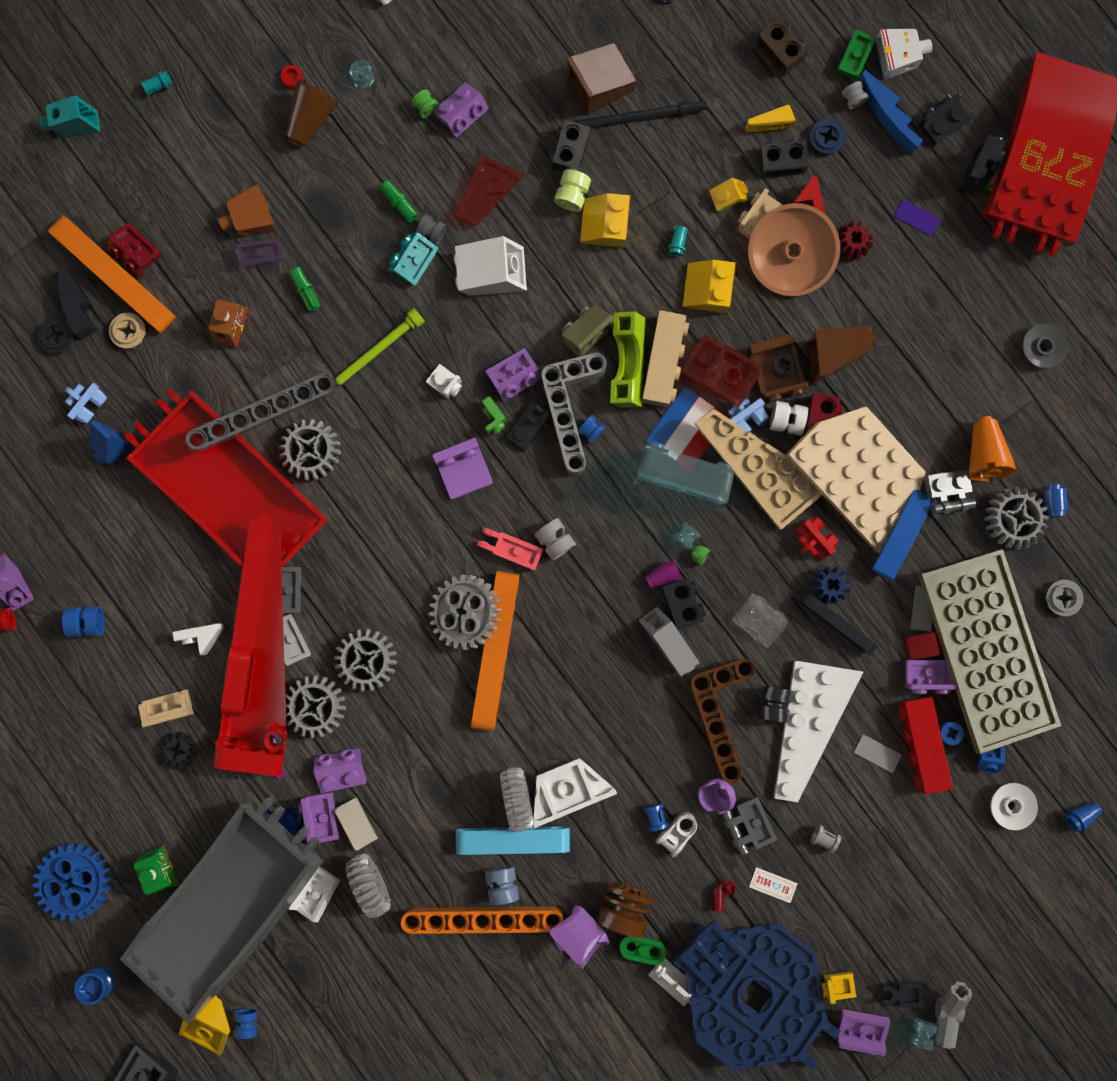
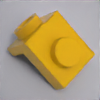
(729, 193)
(838, 986)

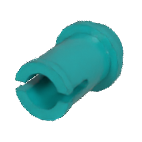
(157, 83)
(678, 241)

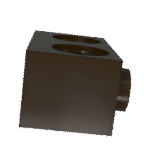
(776, 49)

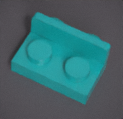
(412, 258)

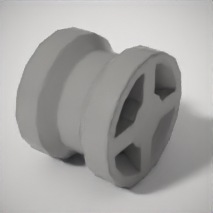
(855, 95)

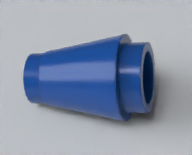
(1083, 816)

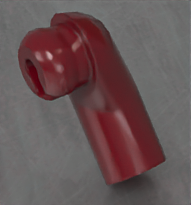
(721, 891)

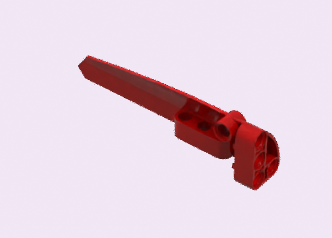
(255, 670)

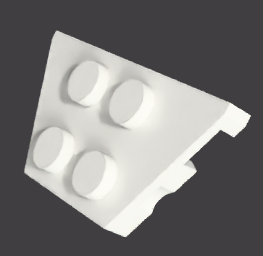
(568, 790)

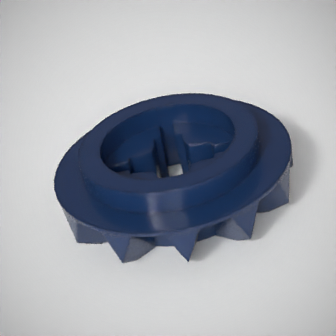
(837, 134)

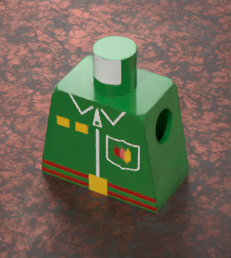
(156, 871)

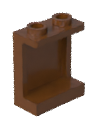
(769, 384)

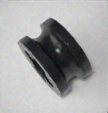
(786, 359)

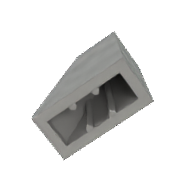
(669, 641)

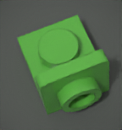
(491, 412)

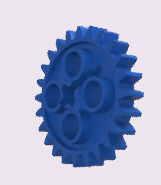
(64, 902)

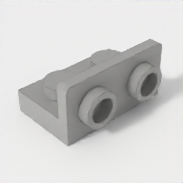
(294, 644)

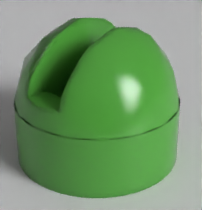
(700, 554)

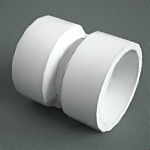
(780, 418)

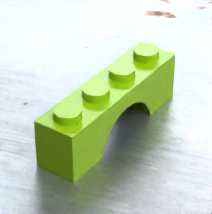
(628, 383)

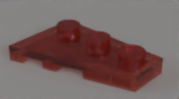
(487, 188)

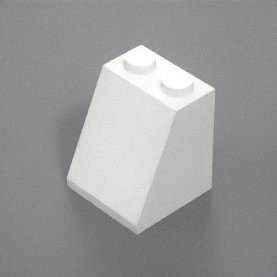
(490, 267)

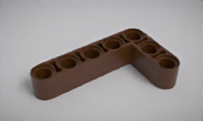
(716, 714)

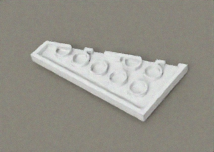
(815, 709)

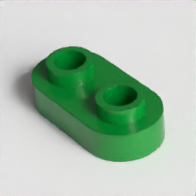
(642, 948)

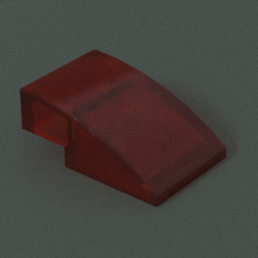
(721, 370)

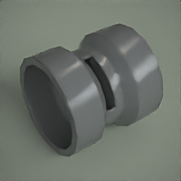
(431, 229)

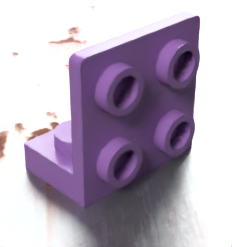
(463, 468)

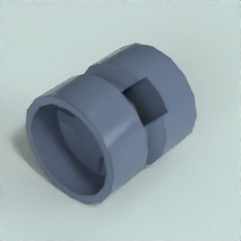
(501, 884)

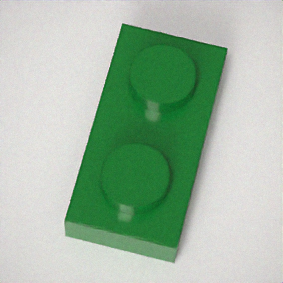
(856, 55)

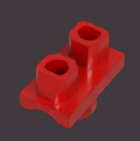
(814, 541)

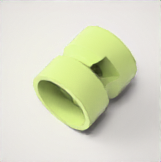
(571, 193)

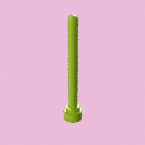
(412, 320)

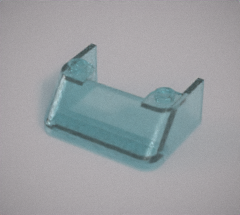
(685, 474)

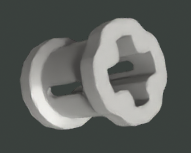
(825, 839)

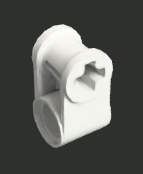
(676, 834)

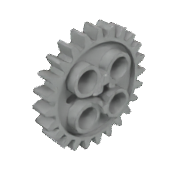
(483, 615)

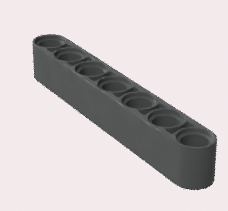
(252, 421)

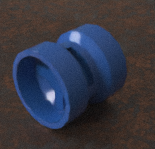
(245, 1025)

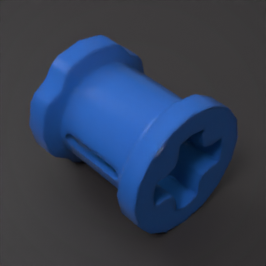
(656, 817)

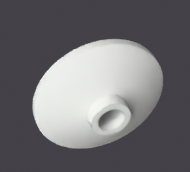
(1025, 806)

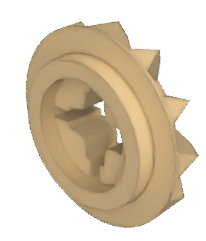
(122, 322)

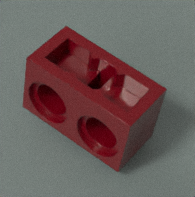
(814, 412)

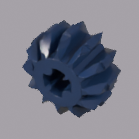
(832, 594)

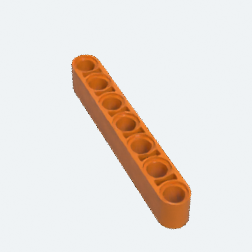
(112, 274)
(495, 654)
(471, 924)

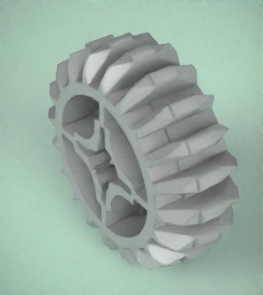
(303, 457)
(1023, 502)
(371, 669)
(320, 715)
(516, 799)
(368, 885)

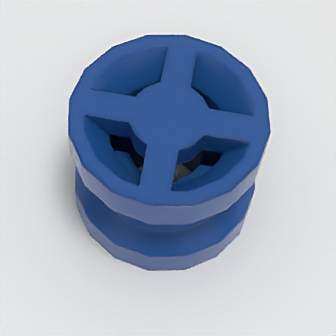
(591, 429)
(946, 731)

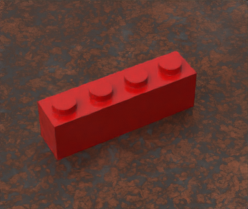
(925, 745)

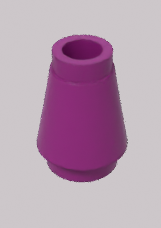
(664, 574)

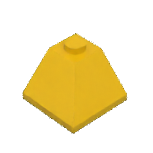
(208, 1027)

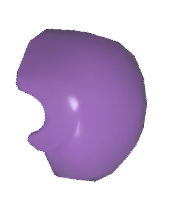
(717, 796)

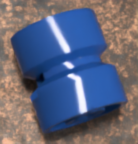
(86, 621)
(94, 985)

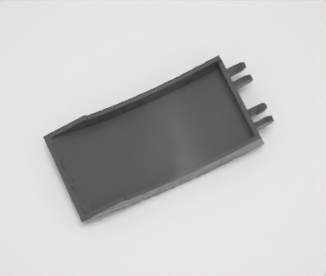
(223, 909)

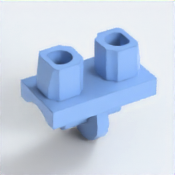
(92, 394)
(755, 411)

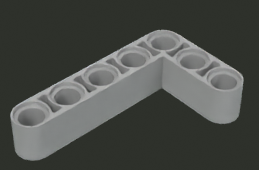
(564, 407)

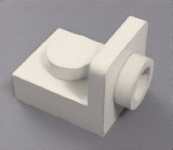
(444, 382)

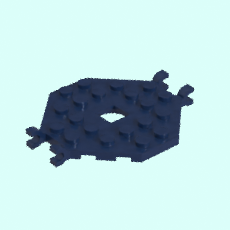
(784, 1022)

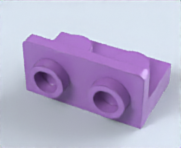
(514, 374)

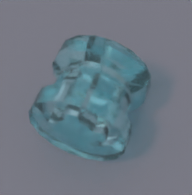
(361, 68)
(686, 536)

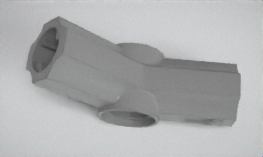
(949, 1013)

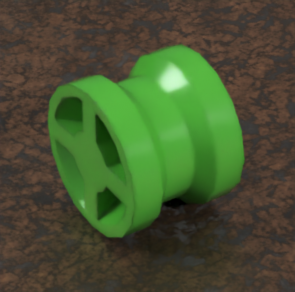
(424, 103)

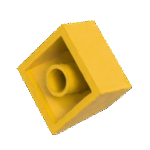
(605, 220)
(709, 286)

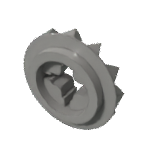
(1072, 590)

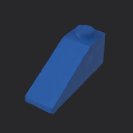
(107, 443)

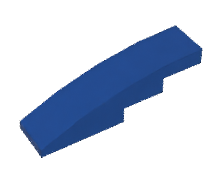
(883, 104)
(903, 535)

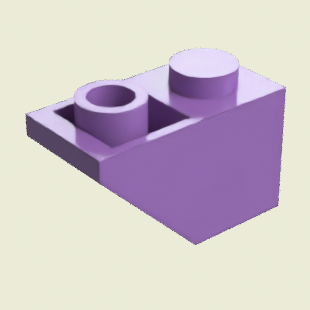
(12, 585)

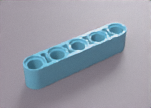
(505, 841)

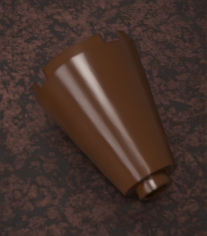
(307, 112)

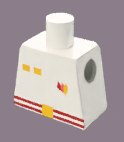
(900, 50)

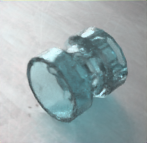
(923, 1034)

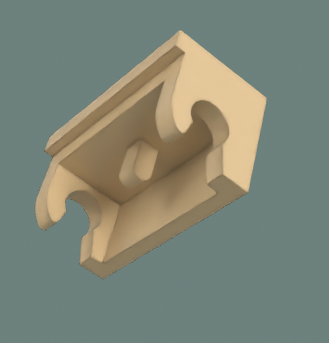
(165, 708)

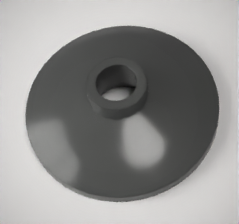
(1052, 338)

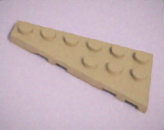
(761, 469)

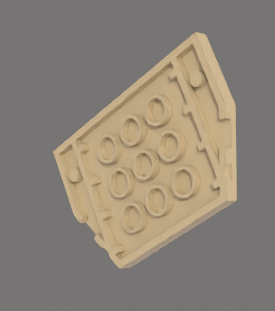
(859, 471)

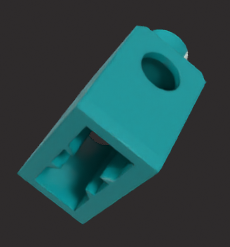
(70, 118)

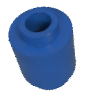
(1055, 500)

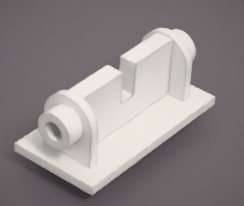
(671, 980)

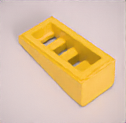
(773, 120)

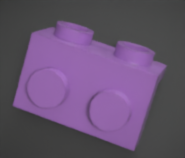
(461, 109)
(928, 675)
(339, 770)
(320, 817)
(863, 1032)

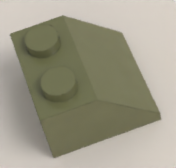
(587, 330)

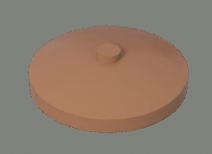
(794, 249)

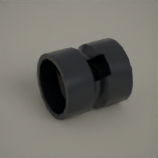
(775, 704)

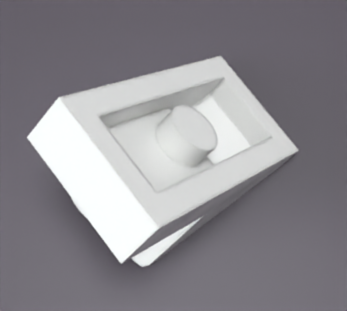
(205, 635)

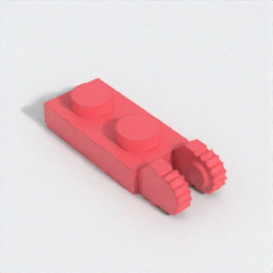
(513, 549)

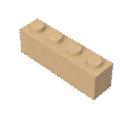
(664, 359)

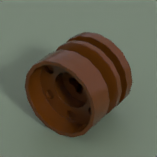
(626, 905)

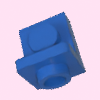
(992, 760)

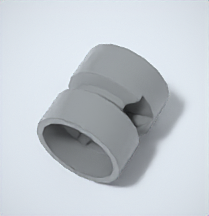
(555, 539)

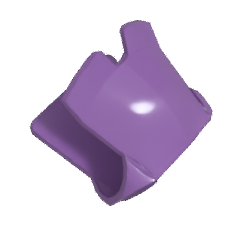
(579, 936)

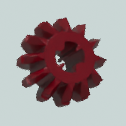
(858, 248)

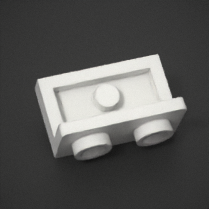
(316, 895)

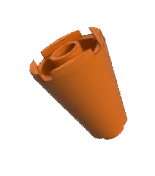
(989, 452)

